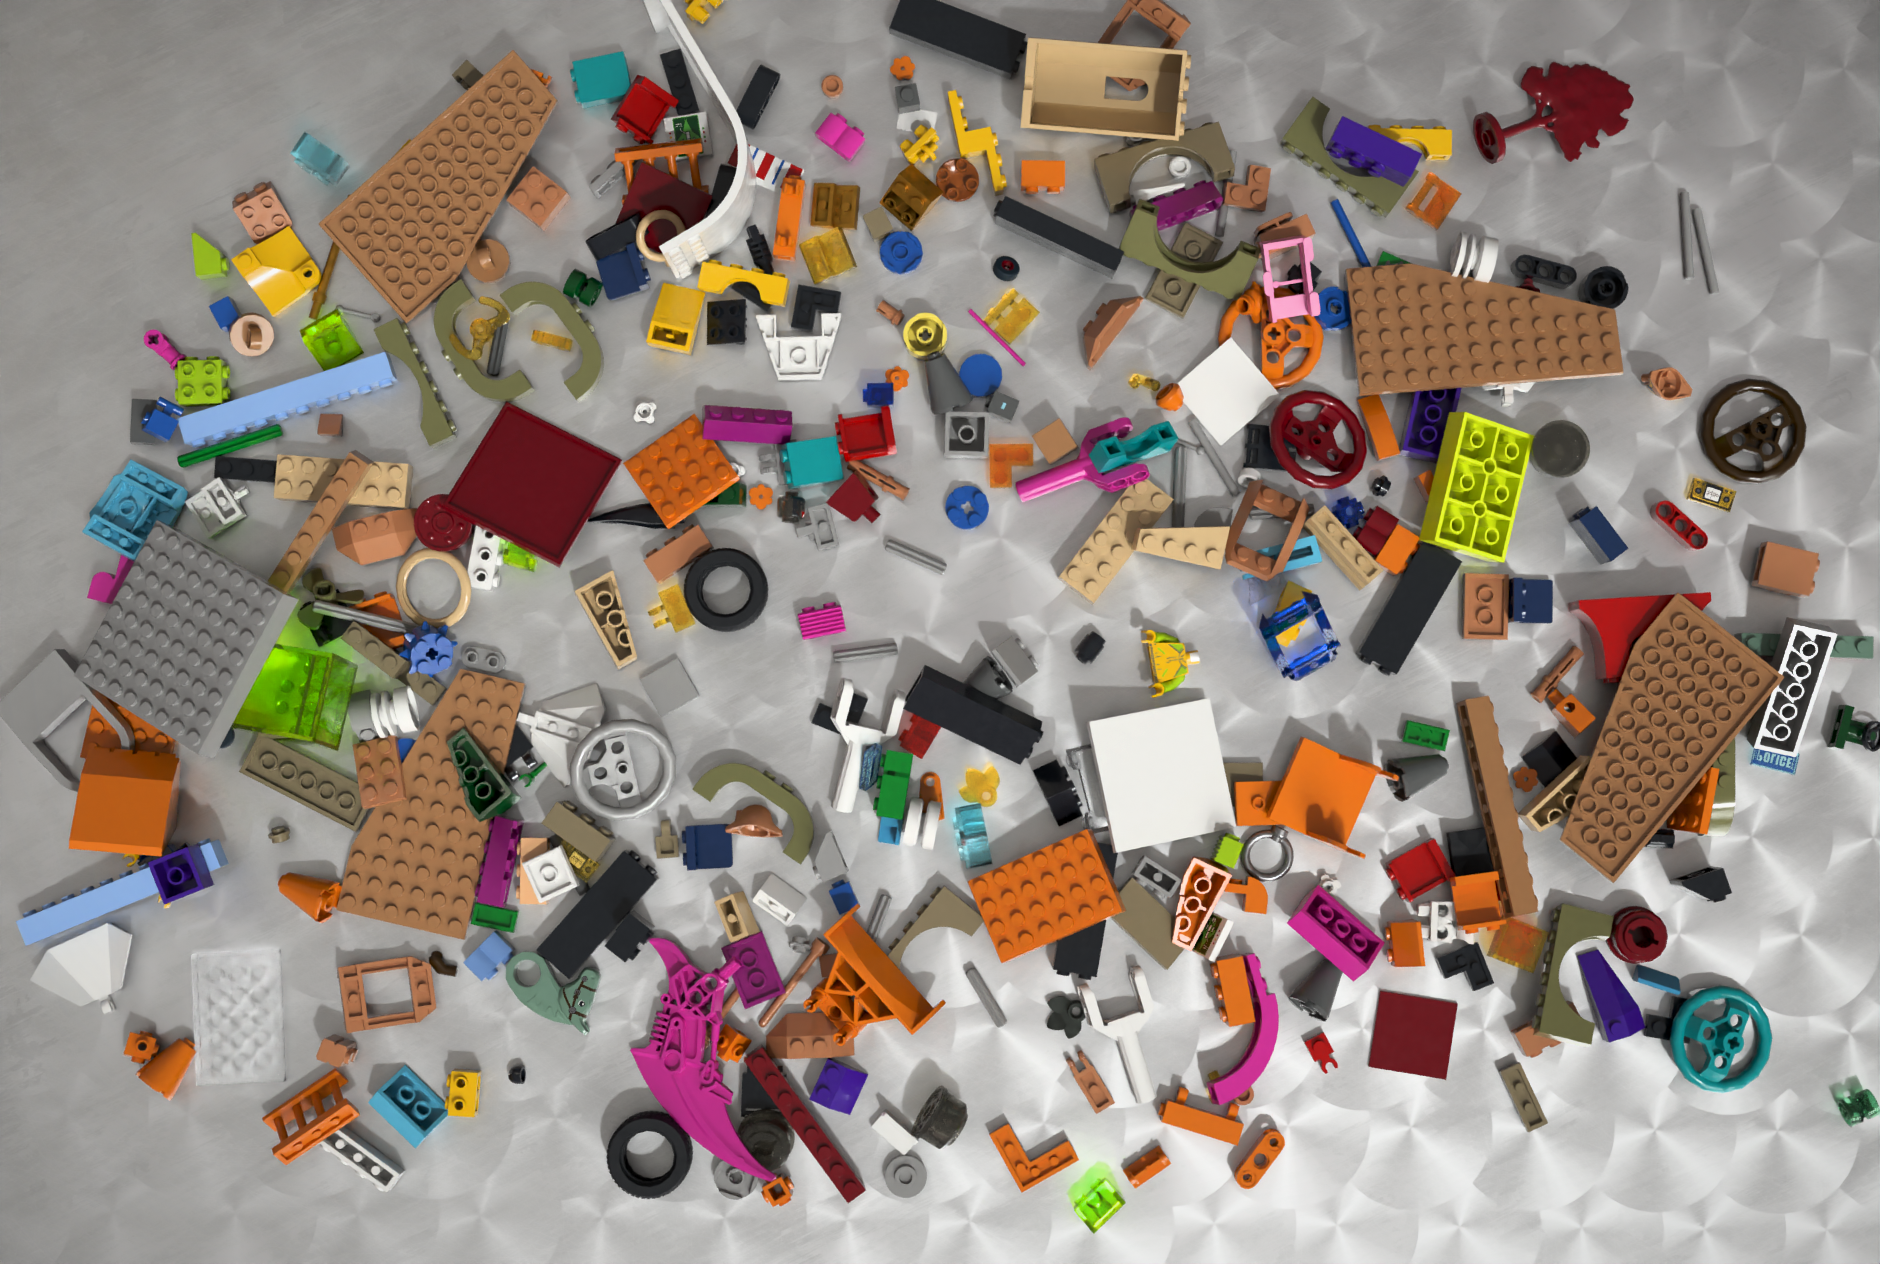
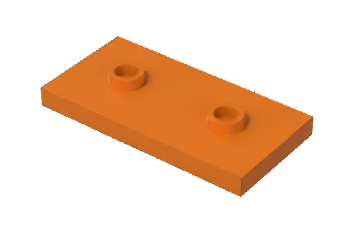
(1254, 801)

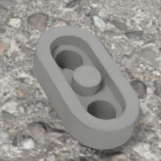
(483, 659)

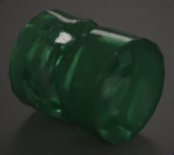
(1860, 1107)

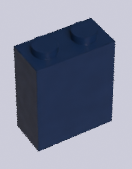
(1597, 534)

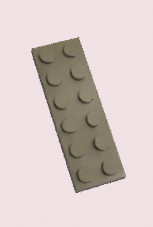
(305, 781)

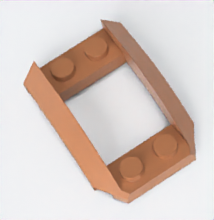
(1160, 15)
(1278, 505)
(354, 999)

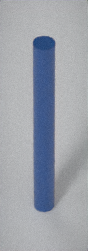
(1350, 233)

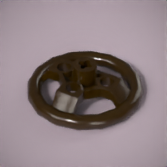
(1772, 465)

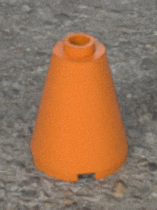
(311, 894)
(168, 1067)

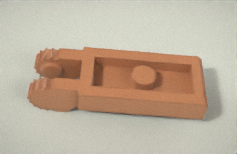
(1091, 1084)

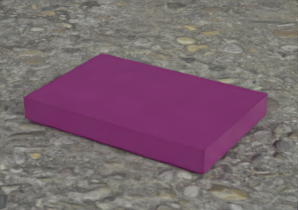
(758, 976)

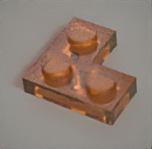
(1005, 457)

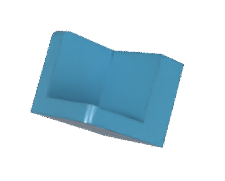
(890, 830)

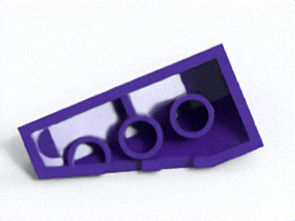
(1612, 1004)

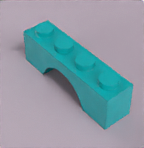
(1114, 453)

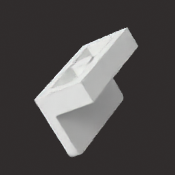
(779, 899)
(894, 1132)

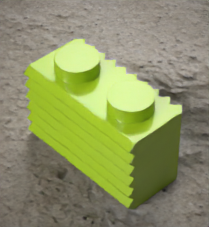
(1227, 850)

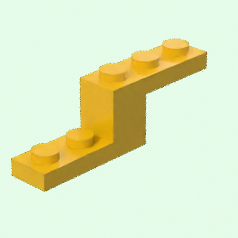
(976, 142)

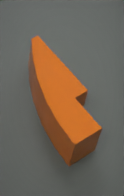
(1378, 427)

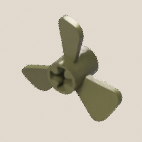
(324, 591)

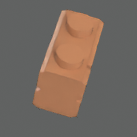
(337, 1051)

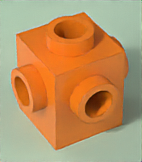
(134, 1041)
(732, 1044)
(778, 1197)

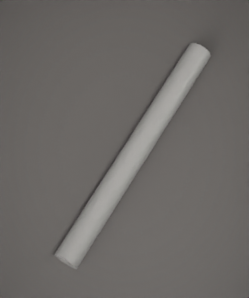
(1223, 210)
(1687, 236)
(1705, 249)
(1214, 457)

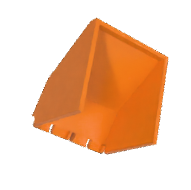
(126, 802)

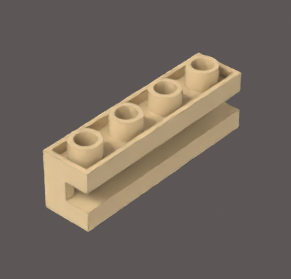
(1342, 548)

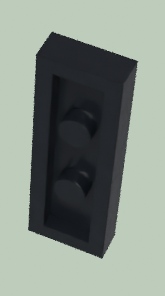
(679, 82)
(245, 469)

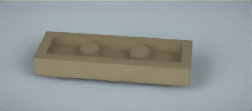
(1523, 1097)

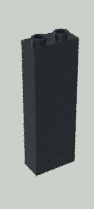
(959, 35)
(1057, 236)
(1408, 608)
(973, 715)
(598, 913)
(1082, 950)

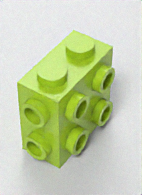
(202, 382)

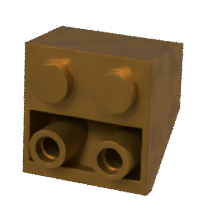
(911, 197)

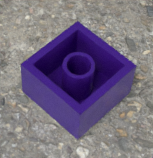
(180, 873)

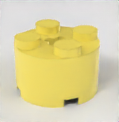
(916, 327)

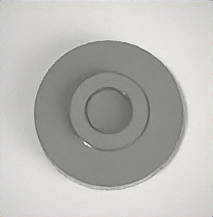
(905, 1176)

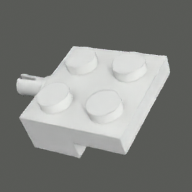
(217, 506)

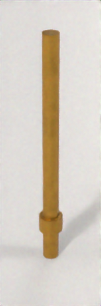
(319, 297)

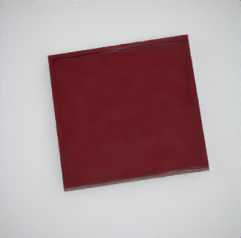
(532, 484)

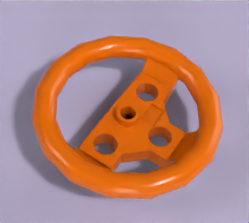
(1310, 337)

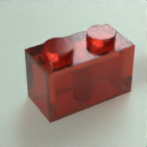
(919, 736)

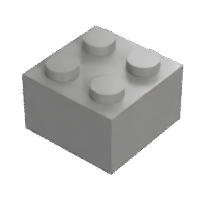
(966, 435)

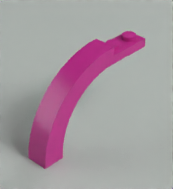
(1261, 1044)

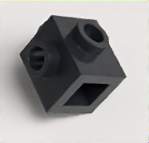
(1295, 273)

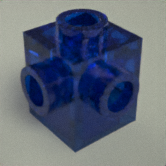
(1357, 509)

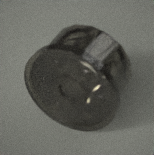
(1559, 449)
(940, 1119)
(767, 1137)

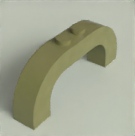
(533, 293)
(447, 310)
(781, 795)
(1724, 797)

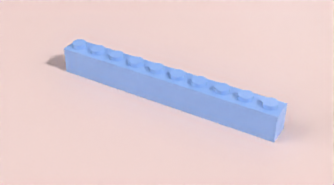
(287, 399)
(102, 900)

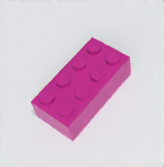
(1335, 933)

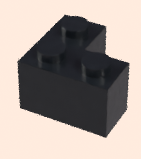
(1059, 792)
(629, 936)

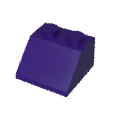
(838, 1086)

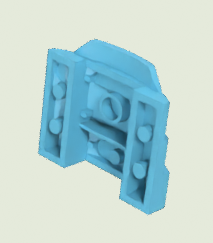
(132, 507)

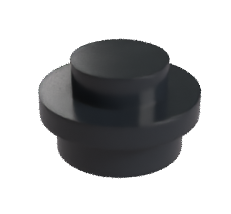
(1381, 486)

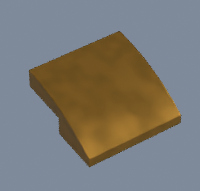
(835, 206)

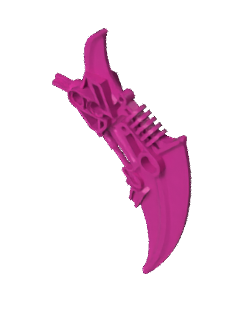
(676, 1071)

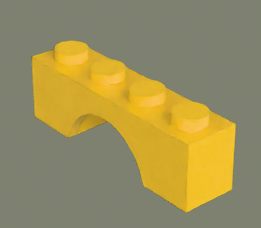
(1434, 142)
(716, 278)

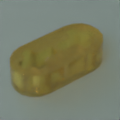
(551, 340)

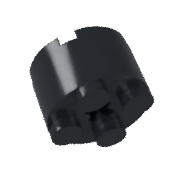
(1613, 284)

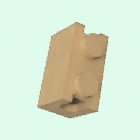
(736, 916)

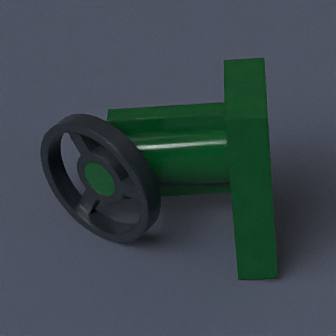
(1853, 731)

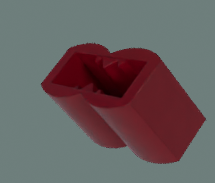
(1375, 530)

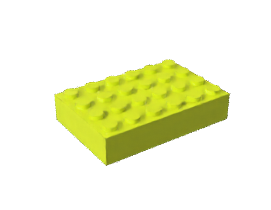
(1476, 487)

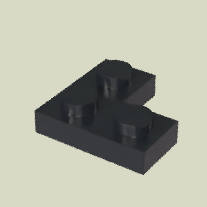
(809, 301)
(823, 713)
(1469, 960)
(1661, 1026)

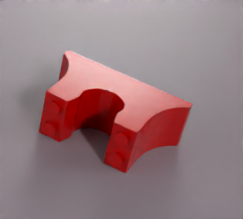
(1618, 622)

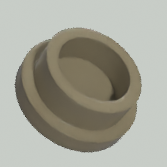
(279, 834)

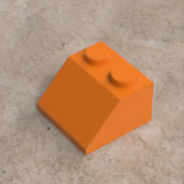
(1405, 943)

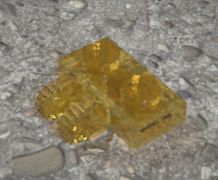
(676, 609)

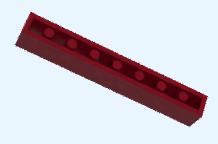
(804, 1123)

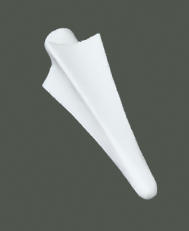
(1151, 193)

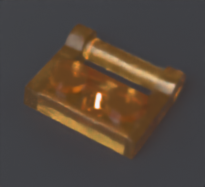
(1438, 206)

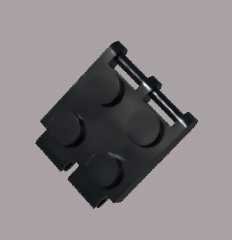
(1263, 455)
(754, 1094)

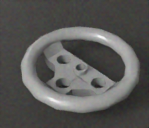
(630, 802)

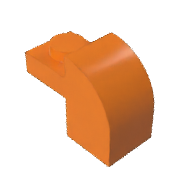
(1255, 894)

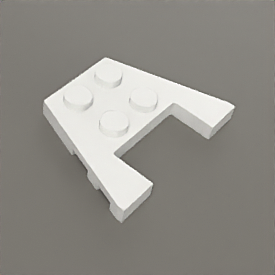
(799, 356)

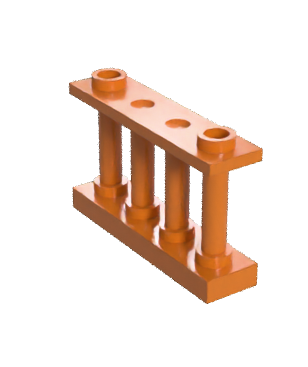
(669, 150)
(317, 1129)

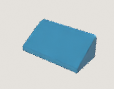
(1656, 979)

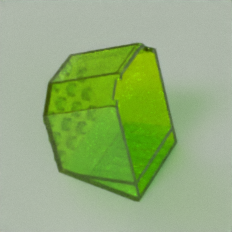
(299, 698)

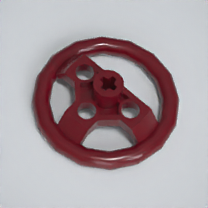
(1314, 443)

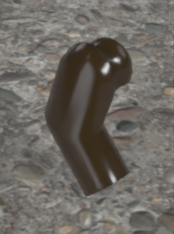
(439, 965)

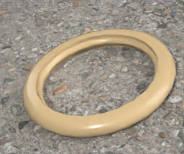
(410, 562)

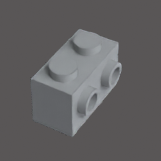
(1157, 877)

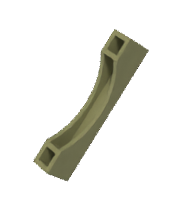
(434, 423)

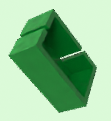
(893, 784)

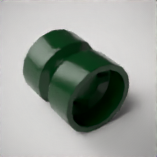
(575, 284)

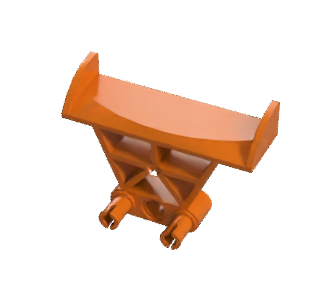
(878, 973)

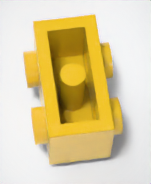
(465, 1093)

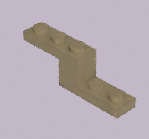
(391, 663)

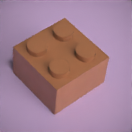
(538, 198)

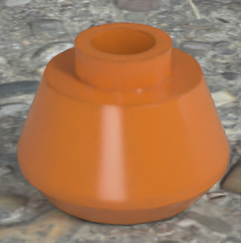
(1170, 397)

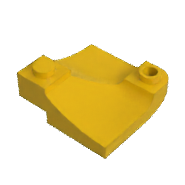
(278, 270)

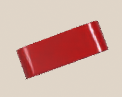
(1668, 524)

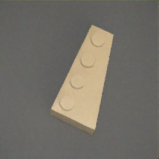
(1188, 544)
(606, 613)
(1556, 799)

